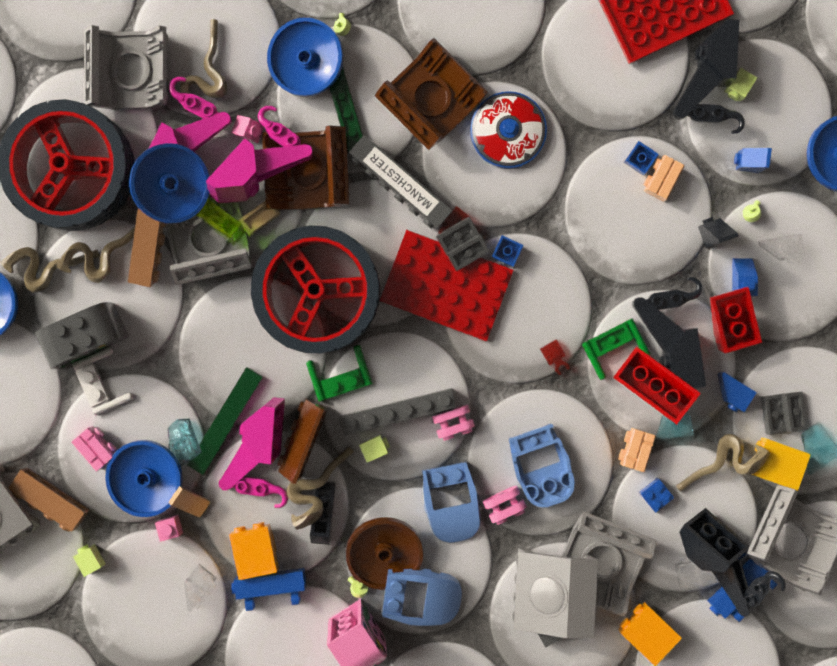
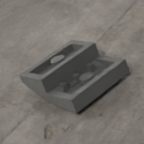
(462, 243)
(784, 412)

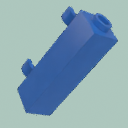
(276, 583)
(722, 603)

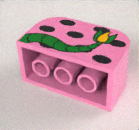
(356, 637)

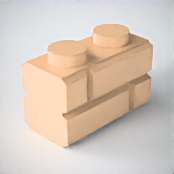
(663, 178)
(637, 449)

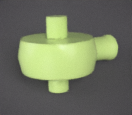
(342, 25)
(752, 212)
(357, 589)

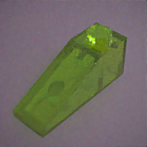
(221, 222)

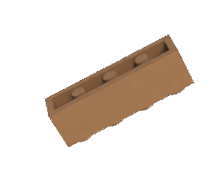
(146, 250)
(48, 499)

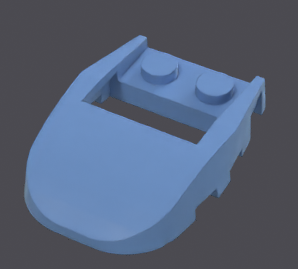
(550, 483)
(457, 521)
(441, 600)

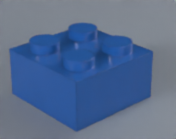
(641, 158)
(507, 251)
(656, 495)

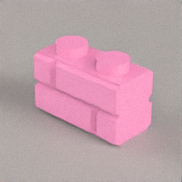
(94, 447)

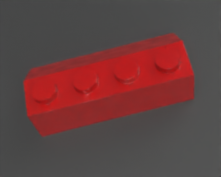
(656, 385)

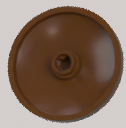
(382, 546)

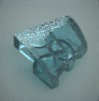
(668, 429)
(183, 441)
(820, 446)

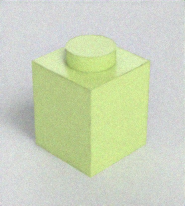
(741, 86)
(374, 448)
(88, 559)

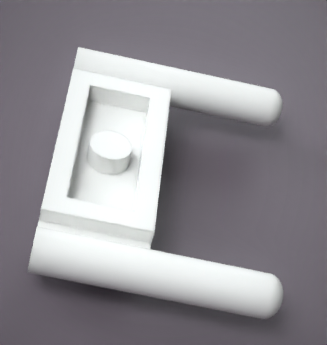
(93, 384)

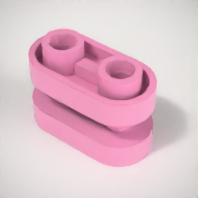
(464, 426)
(499, 514)

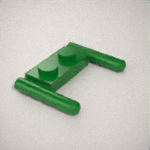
(610, 340)
(343, 382)

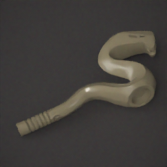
(220, 86)
(93, 274)
(30, 280)
(725, 443)
(294, 493)

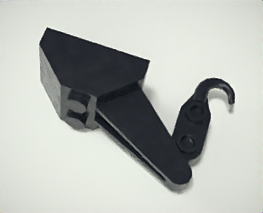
(716, 67)
(679, 346)
(719, 550)

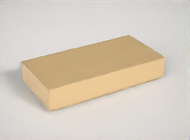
(258, 218)
(189, 502)

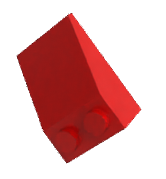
(734, 320)

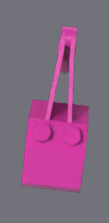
(198, 132)
(245, 167)
(260, 444)

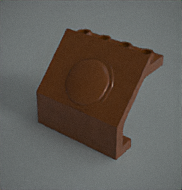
(432, 94)
(316, 182)

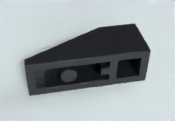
(716, 232)
(321, 529)

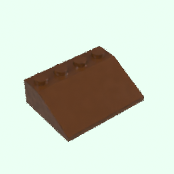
(302, 440)

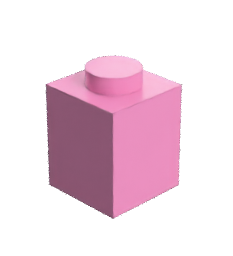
(247, 129)
(169, 528)

